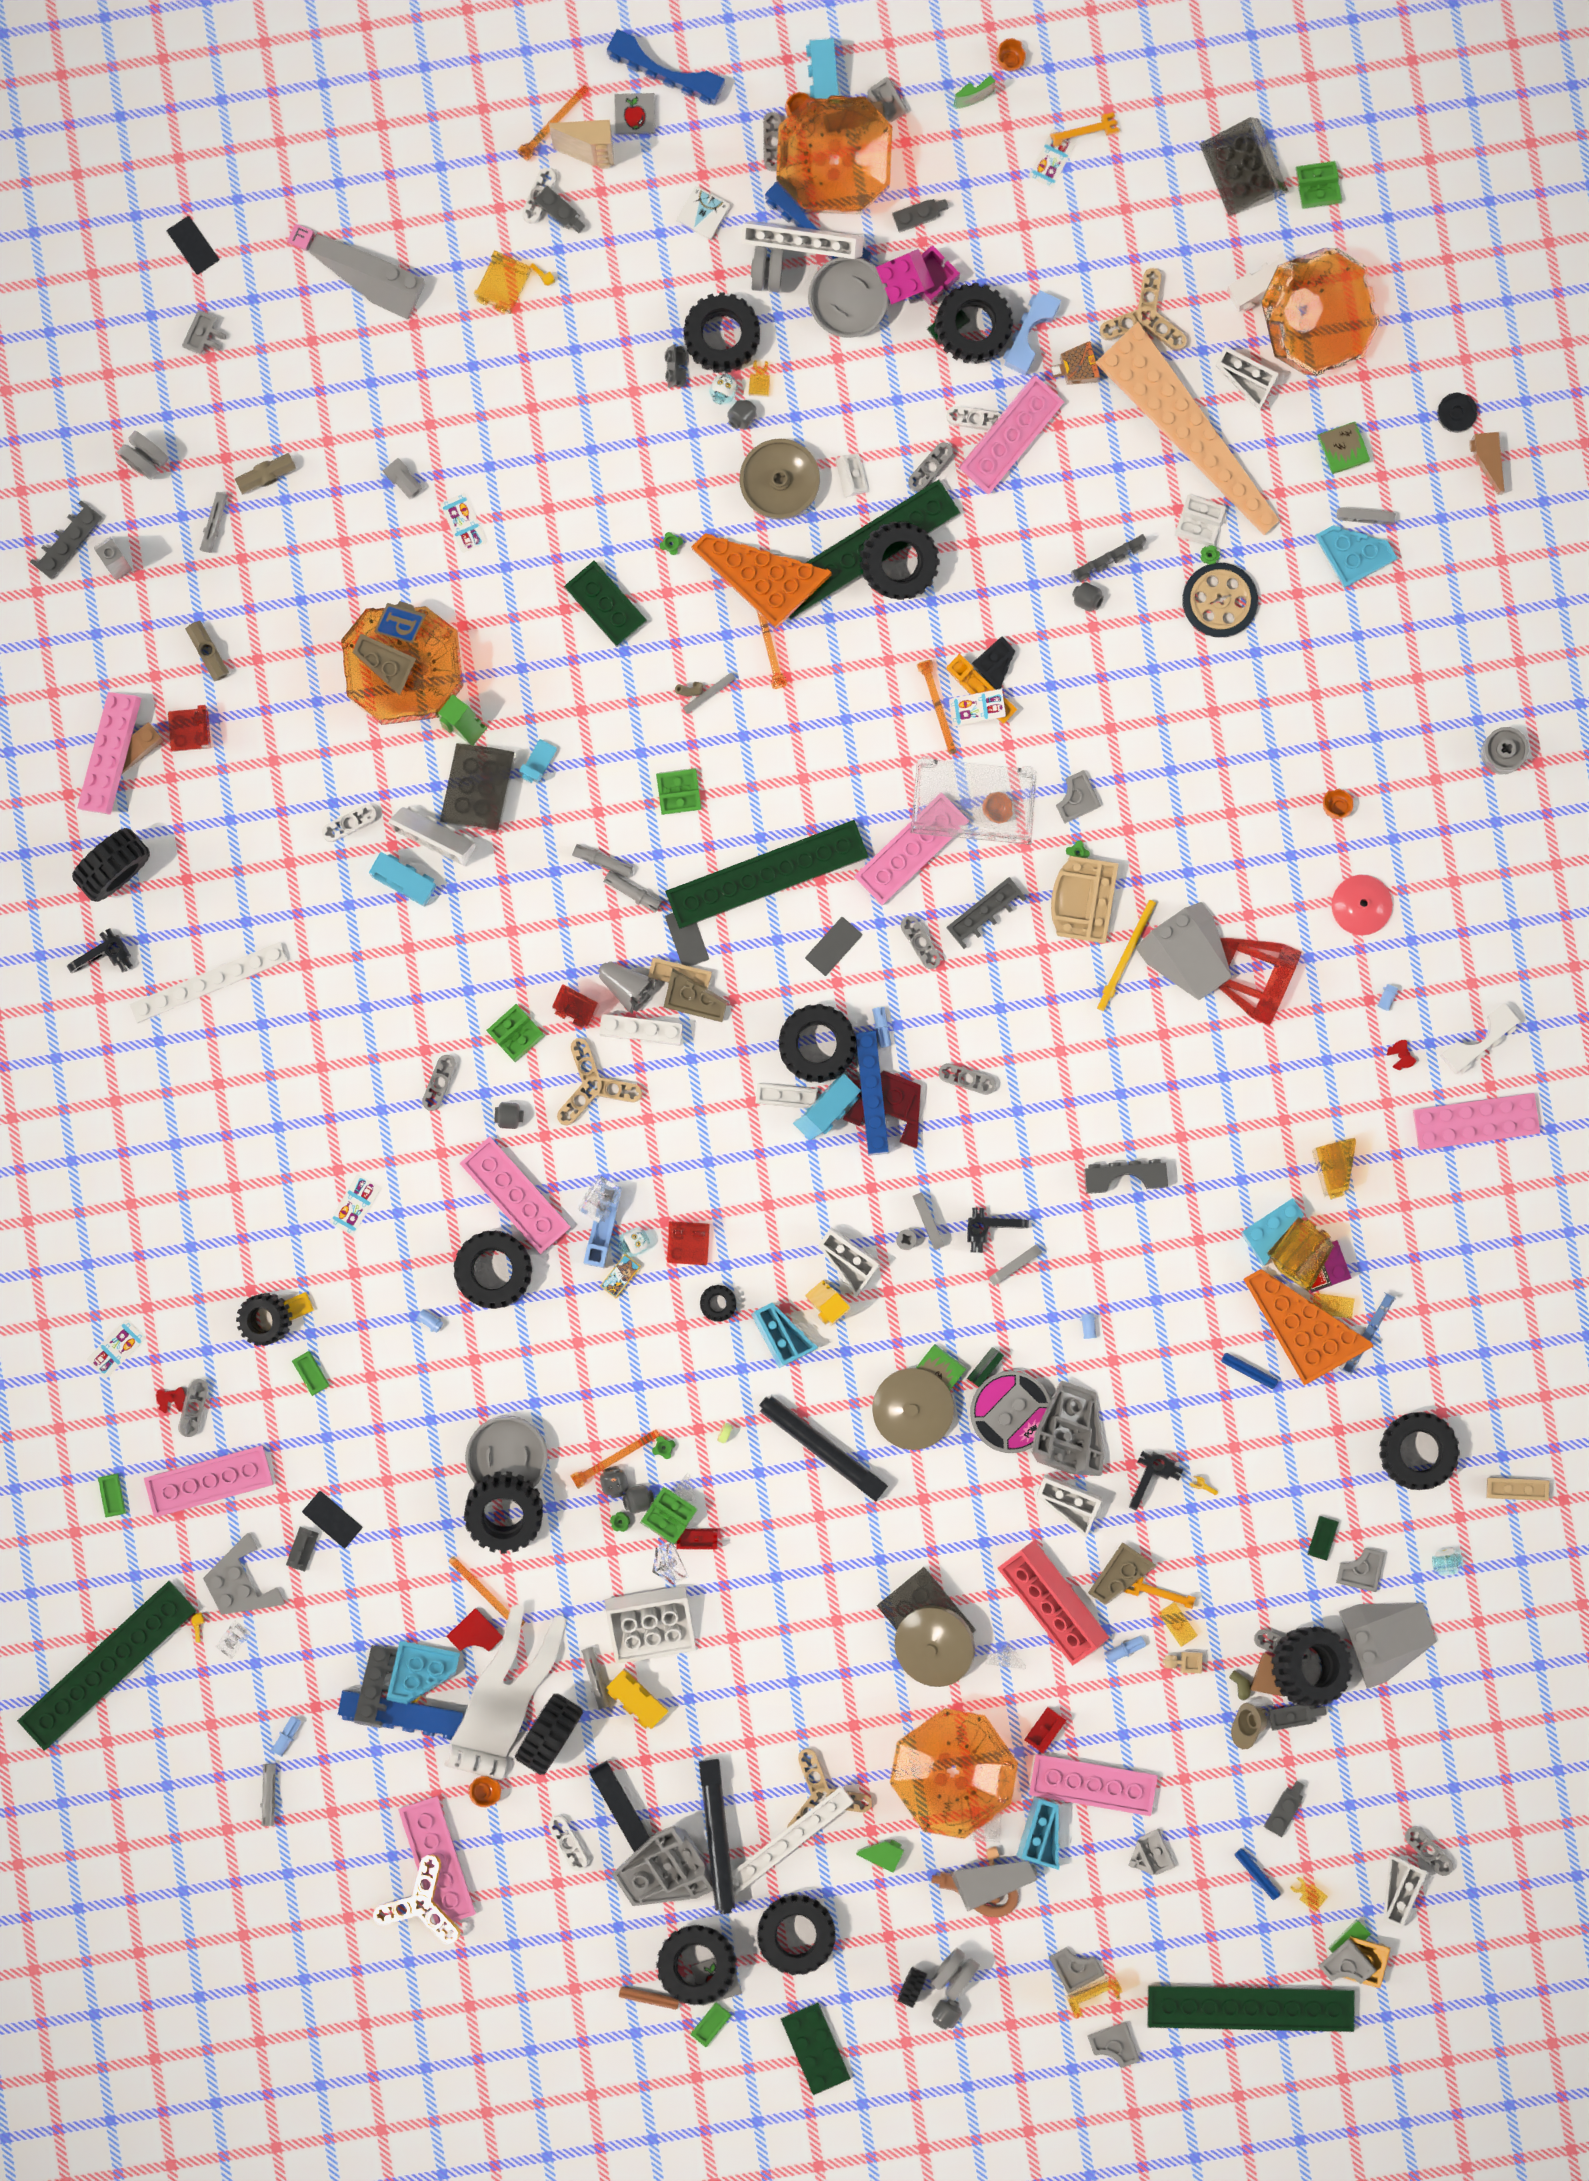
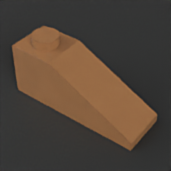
(1488, 456)
(141, 744)

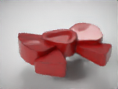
(1406, 1059)
(177, 1396)

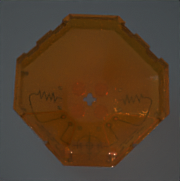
(841, 128)
(1337, 307)
(433, 677)
(961, 1802)

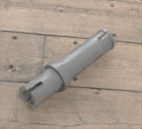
(211, 530)
(601, 860)
(640, 896)
(603, 1701)
(268, 1796)

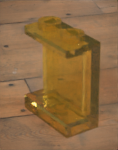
(502, 282)
(1091, 1991)

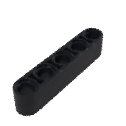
(619, 1805)

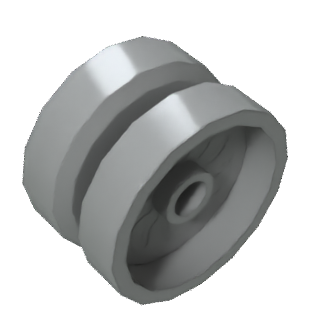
(767, 269)
(141, 457)
(1507, 762)
(952, 1972)

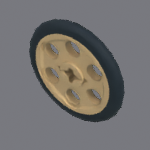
(1198, 583)

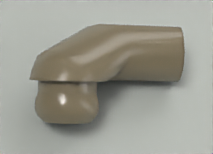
(688, 691)

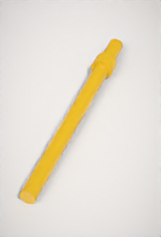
(1109, 990)

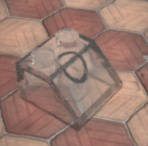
(599, 1199)

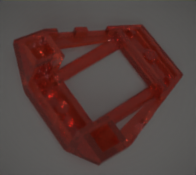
(1277, 983)

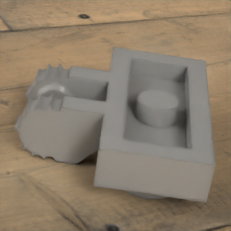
(200, 332)

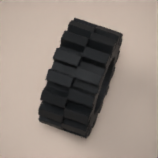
(708, 1294)
(912, 1987)

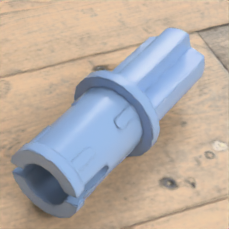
(881, 1027)
(1125, 1649)
(286, 1736)

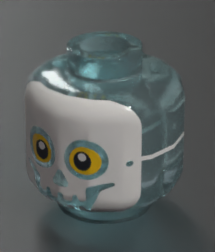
(723, 389)
(633, 1242)
(1447, 1562)

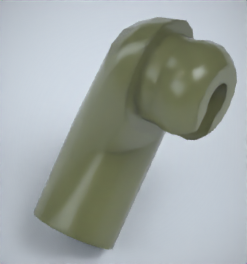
(1243, 1685)

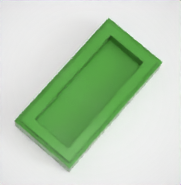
(310, 1373)
(111, 1495)
(710, 2024)

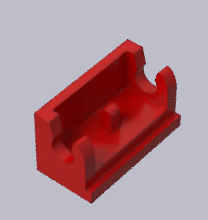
(698, 1539)
(1045, 1730)

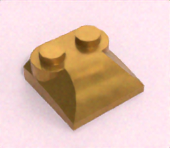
(1378, 1956)

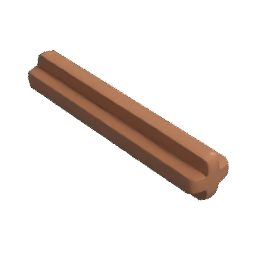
(648, 1998)

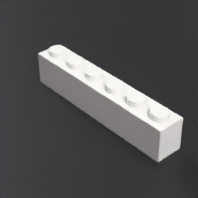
(802, 239)

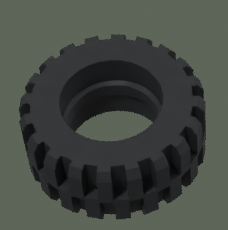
(989, 302)
(714, 307)
(926, 560)
(111, 864)
(823, 1016)
(512, 1289)
(1447, 1451)
(503, 1537)
(1334, 1662)
(548, 1734)
(776, 1955)
(668, 1965)

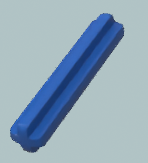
(1249, 1371)
(1257, 1874)

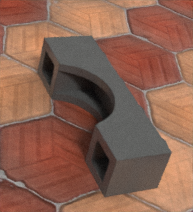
(1099, 1178)

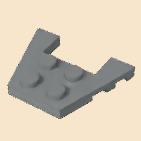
(231, 1585)

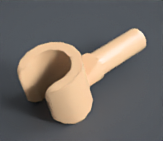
(992, 1853)

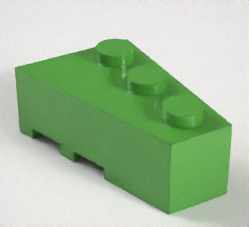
(461, 720)

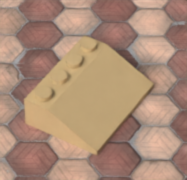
(584, 141)

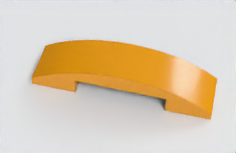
(974, 683)

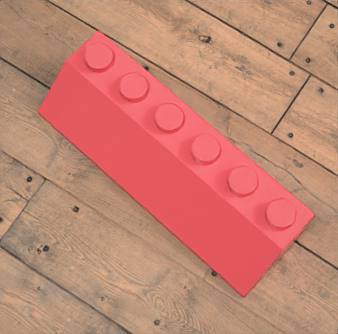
(1053, 1602)

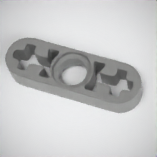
(766, 127)
(936, 452)
(1365, 516)
(933, 952)
(450, 1070)
(983, 1078)
(928, 1221)
(1014, 1265)
(195, 1424)
(1270, 1636)
(1443, 1858)

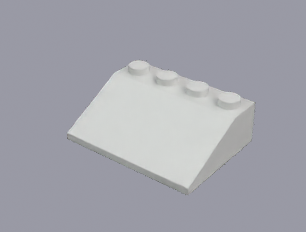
(432, 835)
(650, 1624)

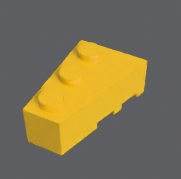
(828, 1303)
(636, 1699)

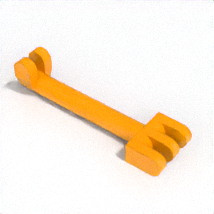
(1104, 125)
(1139, 1586)

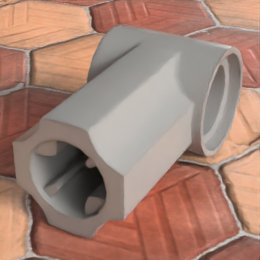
(400, 475)

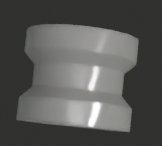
(908, 1239)

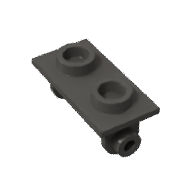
(674, 357)
(302, 1549)

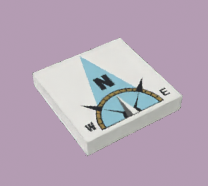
(703, 212)

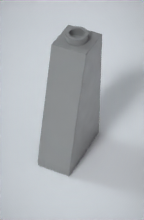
(112, 558)
(988, 1883)

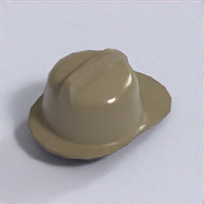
(1248, 1725)

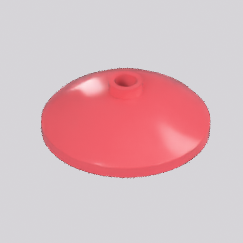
(1352, 915)

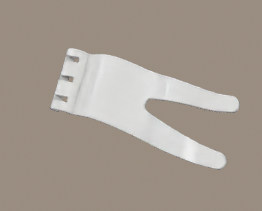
(498, 1708)

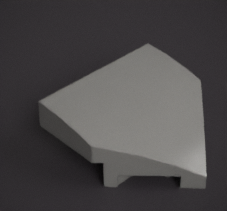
(890, 98)
(1152, 1854)

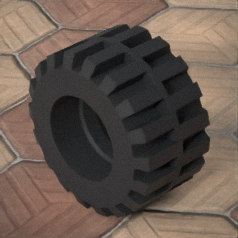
(249, 1324)

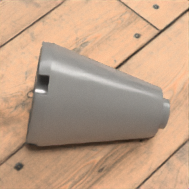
(626, 985)

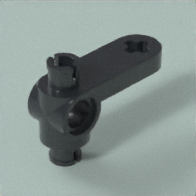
(120, 958)
(978, 1239)
(1168, 1471)

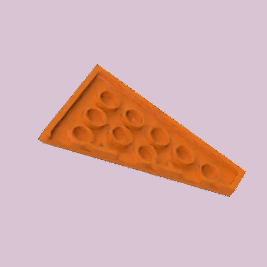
(765, 580)
(1307, 1333)

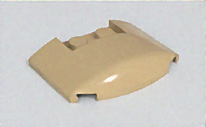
(1083, 899)

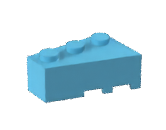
(781, 1335)
(1040, 1834)

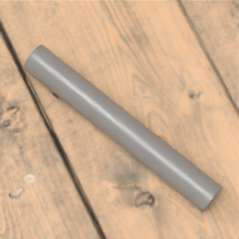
(709, 693)

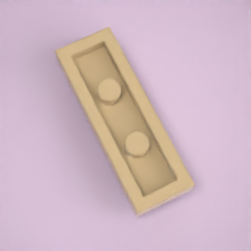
(662, 970)
(1517, 1489)

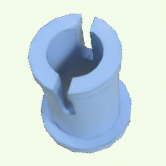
(1387, 997)
(430, 1321)
(1088, 1326)

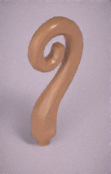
(946, 1882)

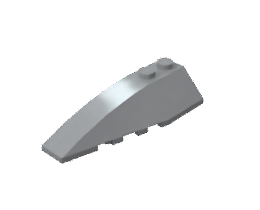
(369, 275)

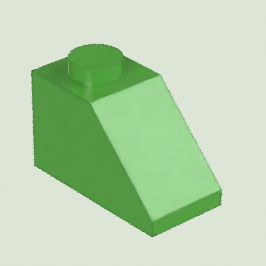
(883, 1854)

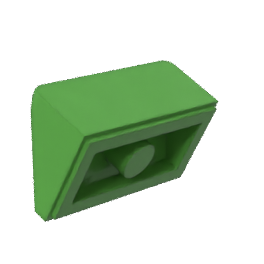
(1355, 1930)

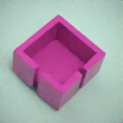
(905, 276)
(941, 276)

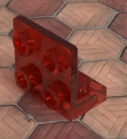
(189, 729)
(688, 1243)

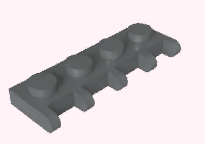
(68, 541)
(1116, 555)
(984, 911)
(373, 1685)

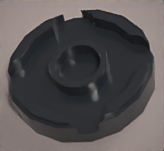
(1457, 412)

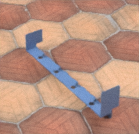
(1369, 1330)

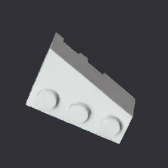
(1401, 1890)

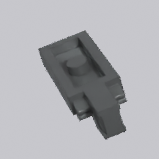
(559, 209)
(918, 214)
(1294, 1716)
(1284, 1809)

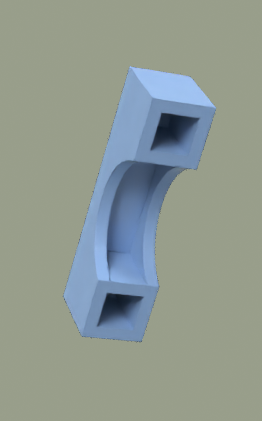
(1042, 310)
(600, 1239)

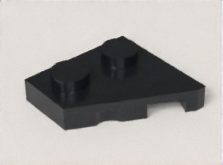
(995, 662)

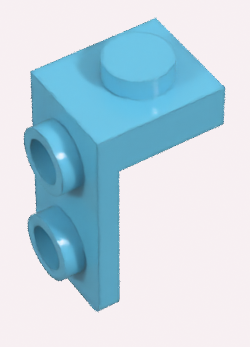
(537, 762)

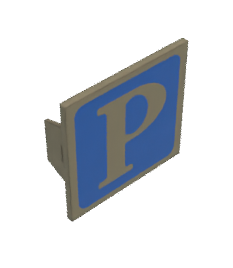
(400, 622)

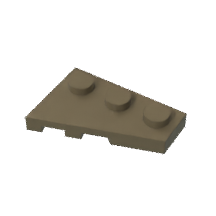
(384, 661)
(692, 998)
(1120, 1573)

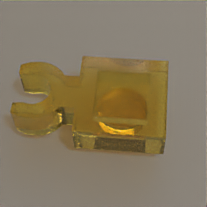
(759, 382)
(1310, 1895)

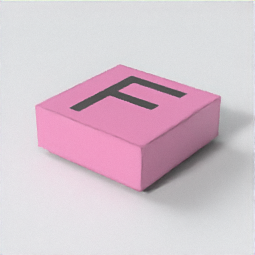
(300, 237)

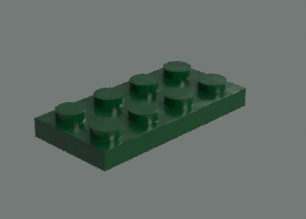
(605, 603)
(815, 2048)

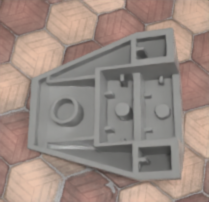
(1188, 951)
(1070, 1432)
(1387, 1637)
(664, 1870)

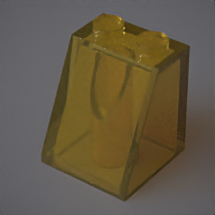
(1334, 1166)
(1301, 1252)

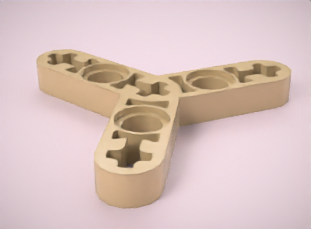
(1144, 307)
(593, 1076)
(822, 1786)

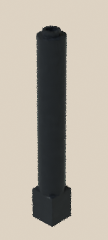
(823, 1448)
(717, 1836)

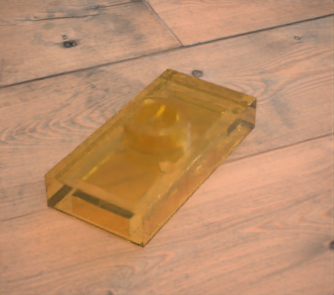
(1335, 1305)
(1177, 1624)

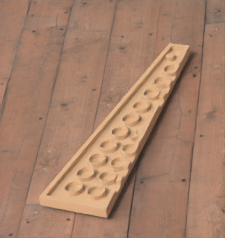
(1155, 388)

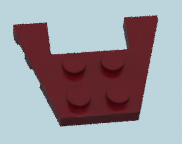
(900, 1101)

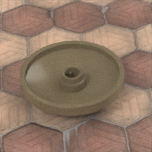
(779, 479)
(913, 1408)
(934, 1646)

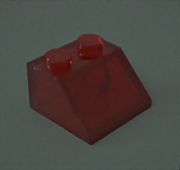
(575, 1006)

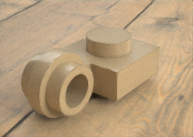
(1190, 1662)

